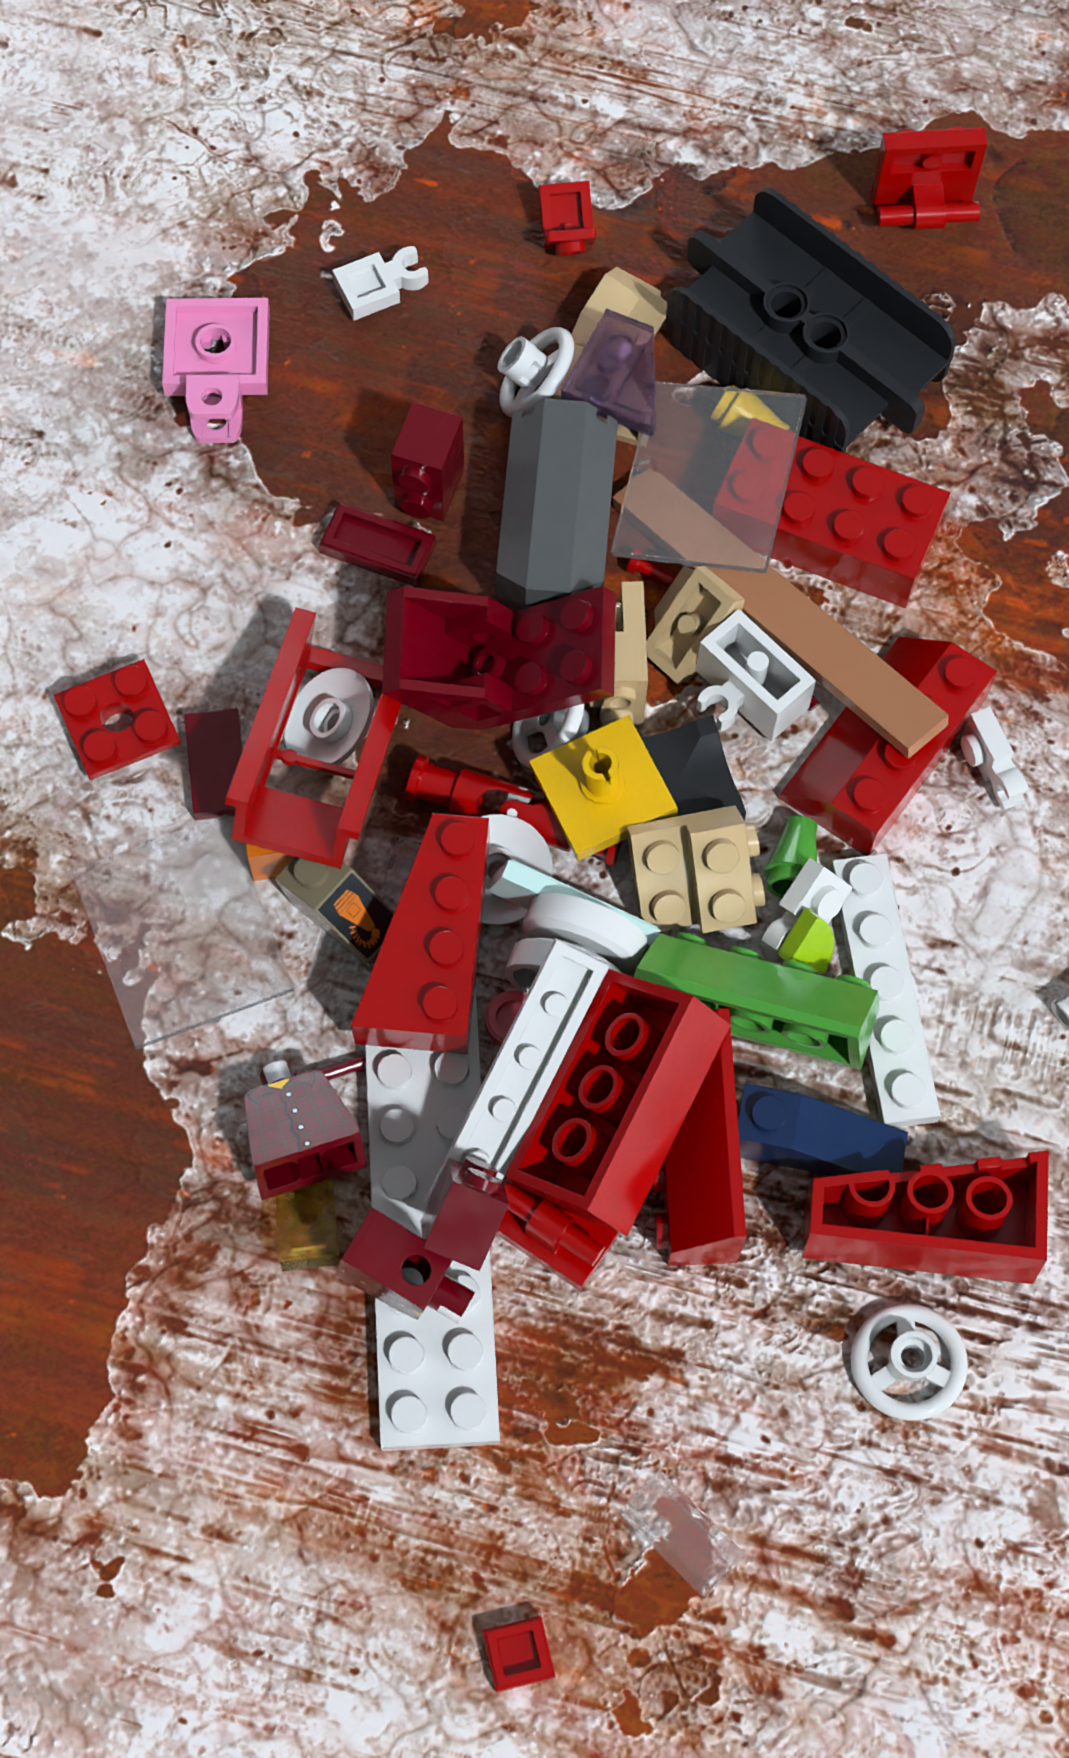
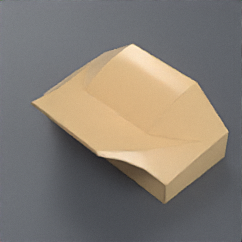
(624, 295)
(685, 616)

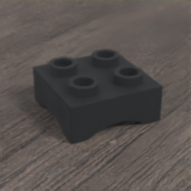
(694, 767)

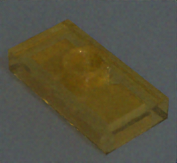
(308, 1227)

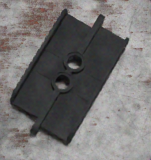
(788, 264)

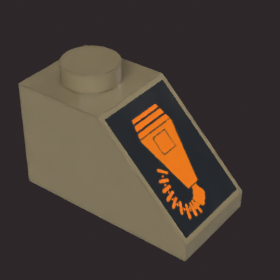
(338, 904)

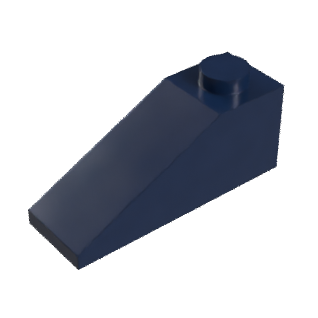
(814, 1135)

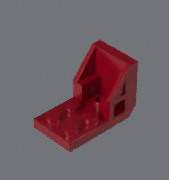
(491, 665)

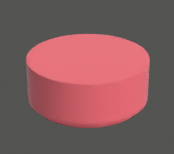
(501, 1014)

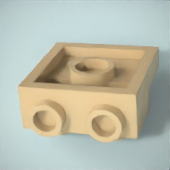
(630, 659)
(696, 870)

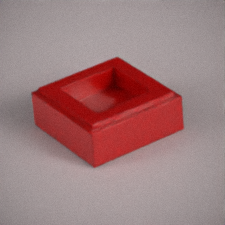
(518, 1654)

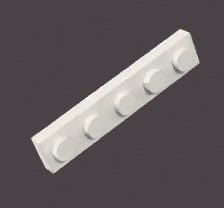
(879, 956)
(528, 1059)

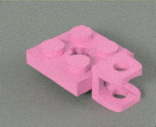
(216, 380)

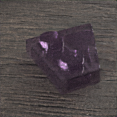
(617, 372)

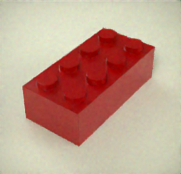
(857, 522)
(618, 1100)

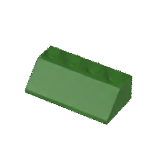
(769, 1001)

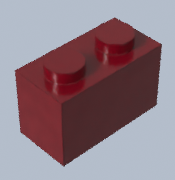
(427, 461)
(464, 1212)

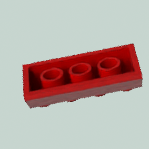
(857, 779)
(704, 1174)

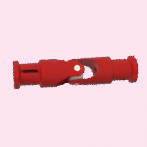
(465, 796)

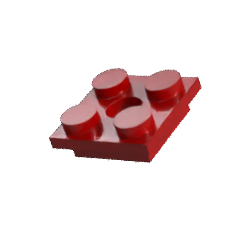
(124, 692)

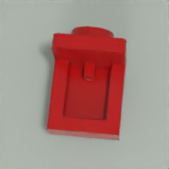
(566, 217)

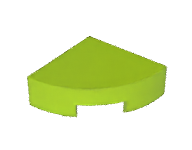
(809, 942)

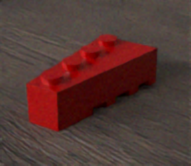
(429, 957)
(935, 1219)

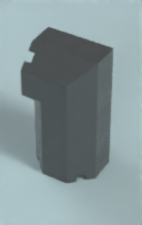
(555, 503)

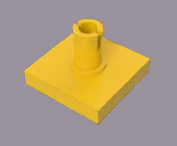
(602, 787)

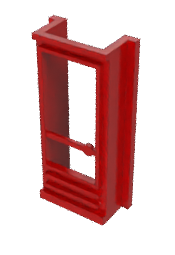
(290, 821)

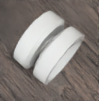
(579, 924)

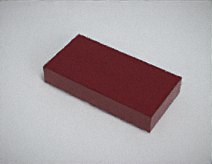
(377, 544)
(213, 756)

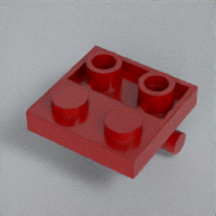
(928, 177)
(554, 1237)

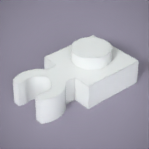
(374, 285)
(990, 751)
(814, 889)

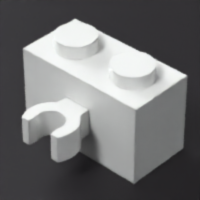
(751, 677)

